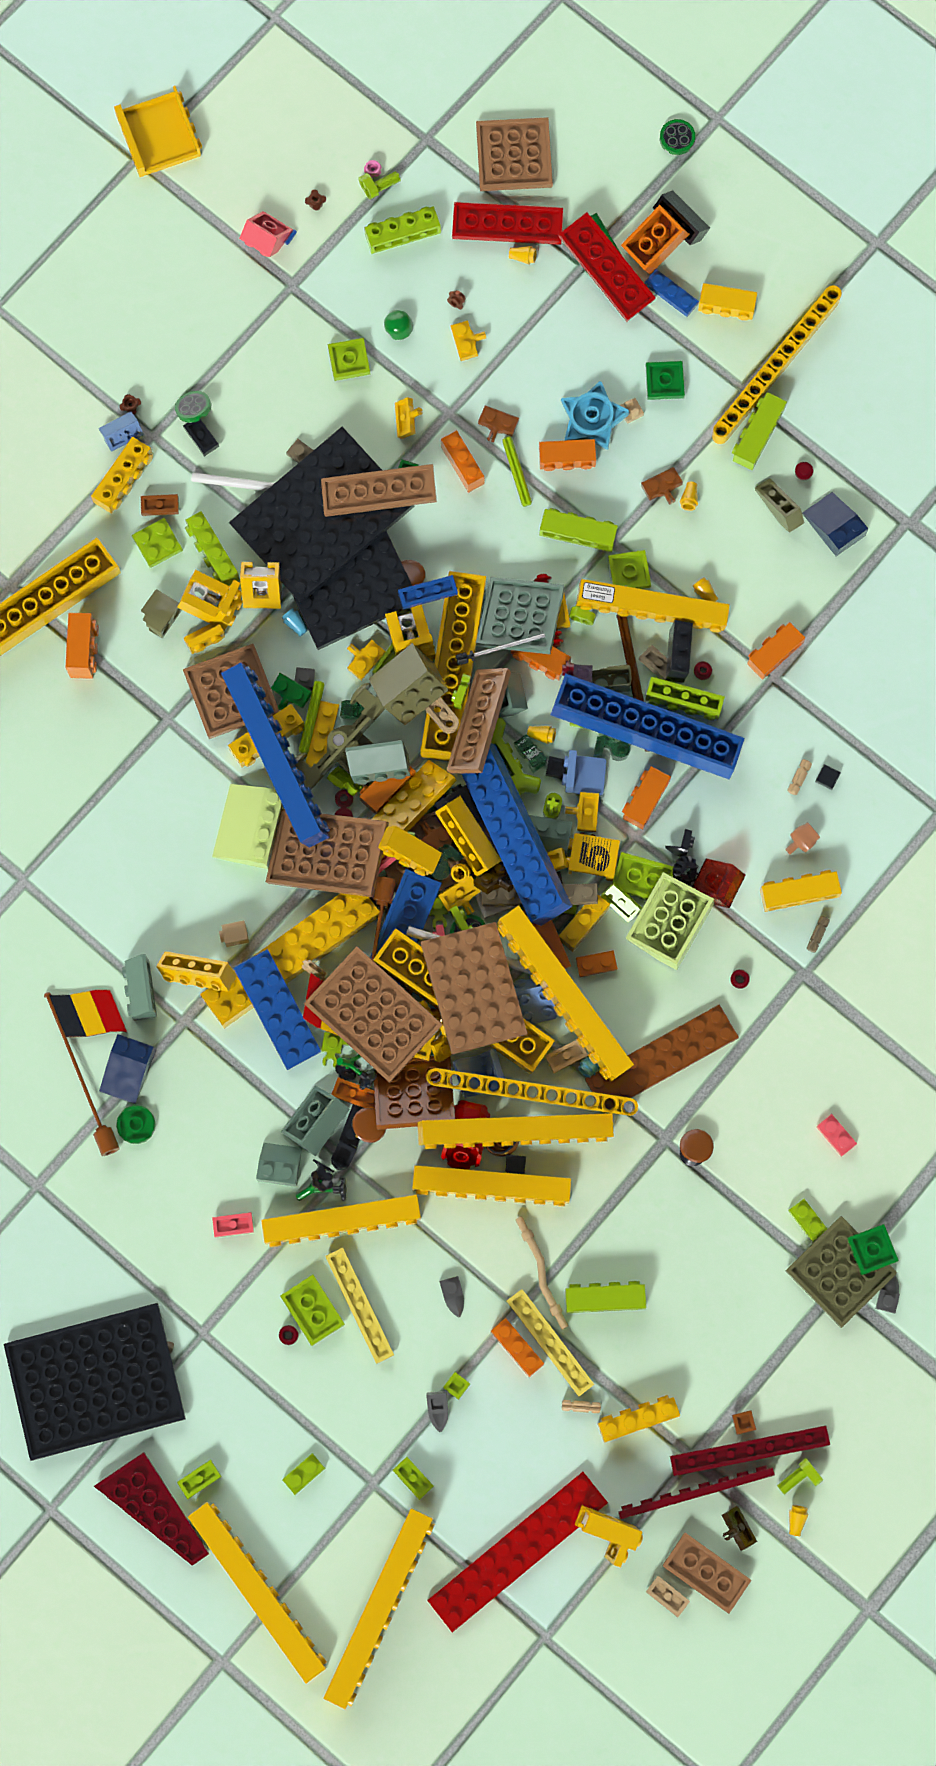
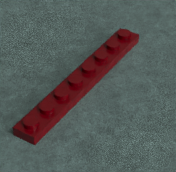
(749, 1450)
(688, 1494)

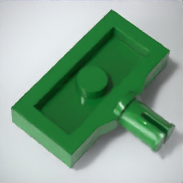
(290, 691)

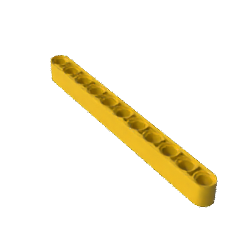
(781, 357)
(580, 1096)

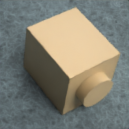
(234, 933)

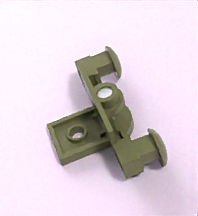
(344, 737)

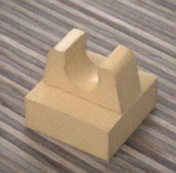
(634, 410)

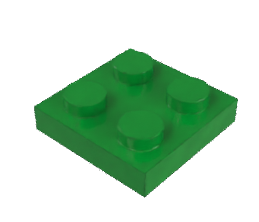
(665, 380)
(872, 1249)

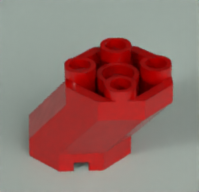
(466, 1157)

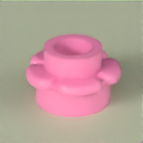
(373, 164)

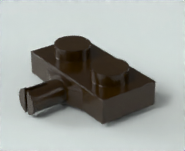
(493, 879)
(738, 1529)

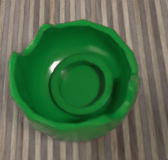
(398, 325)

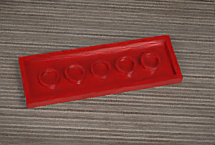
(507, 223)
(606, 266)

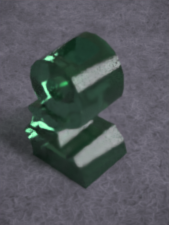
(350, 711)
(529, 751)
(619, 751)
(442, 869)

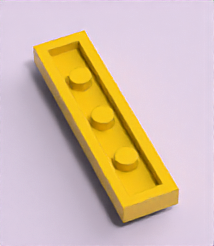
(323, 726)

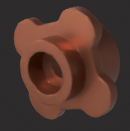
(315, 205)
(456, 299)
(130, 399)

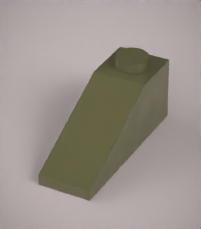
(780, 505)

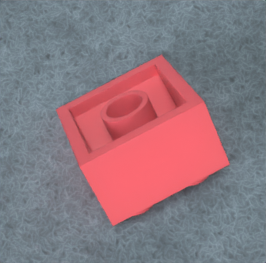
(265, 233)

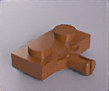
(497, 422)
(662, 485)
(437, 837)

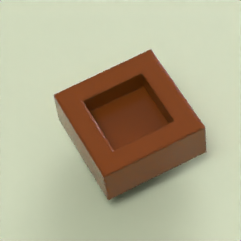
(743, 1422)

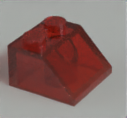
(719, 881)

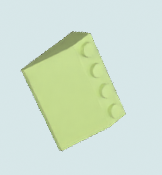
(248, 825)
(670, 920)

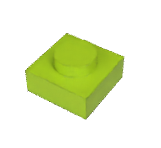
(456, 1385)

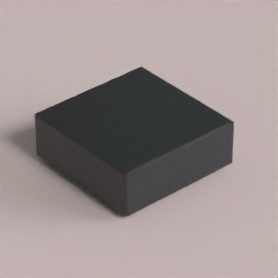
(555, 767)
(828, 777)
(515, 1164)

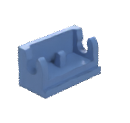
(120, 431)

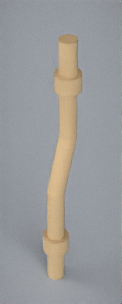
(555, 1309)

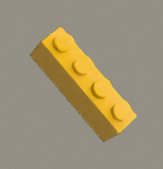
(122, 475)
(244, 748)
(468, 836)
(800, 891)
(196, 971)
(636, 1420)

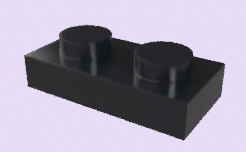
(201, 437)
(347, 1134)

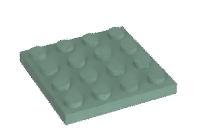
(518, 612)

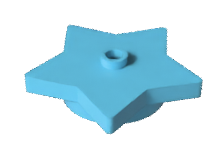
(591, 404)

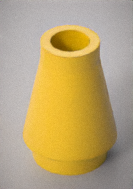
(523, 254)
(689, 498)
(705, 590)
(542, 733)
(458, 874)
(797, 1519)

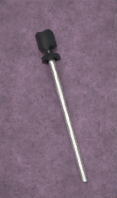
(463, 658)

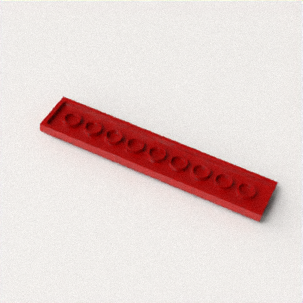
(515, 1552)

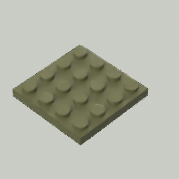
(832, 1276)

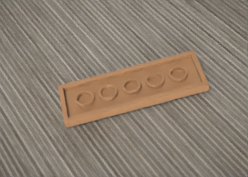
(379, 490)
(479, 721)

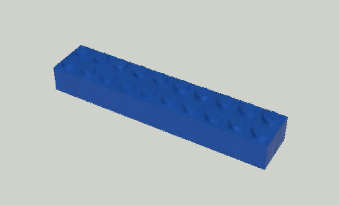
(647, 726)
(275, 755)
(517, 840)

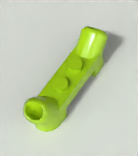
(522, 781)

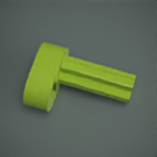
(373, 188)
(582, 616)
(551, 808)
(798, 1475)

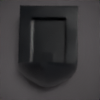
(687, 842)
(343, 1155)

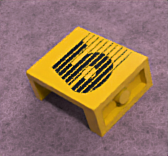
(593, 855)

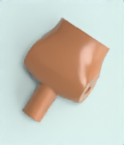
(804, 838)

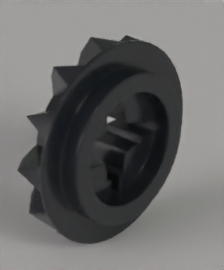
(681, 865)

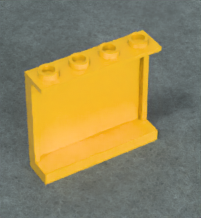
(159, 133)

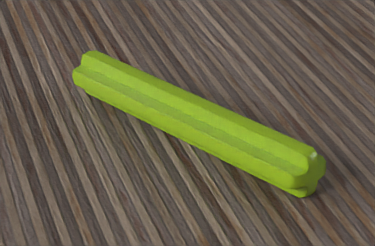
(517, 471)
(311, 716)

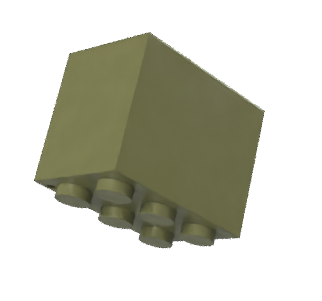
(408, 684)

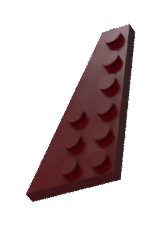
(147, 1499)

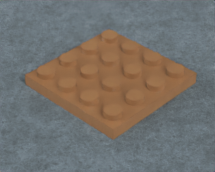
(514, 154)
(212, 694)

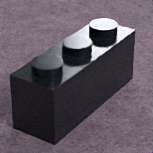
(684, 216)
(679, 651)

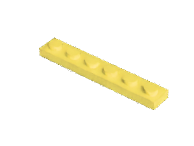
(359, 1305)
(550, 1342)

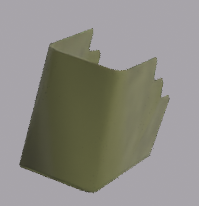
(160, 613)
(619, 671)

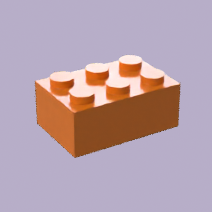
(655, 239)
(81, 645)

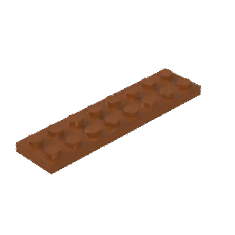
(668, 1055)

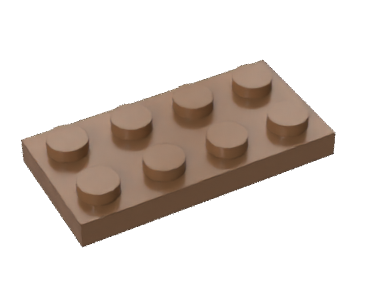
(706, 1573)

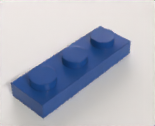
(671, 293)
(427, 592)

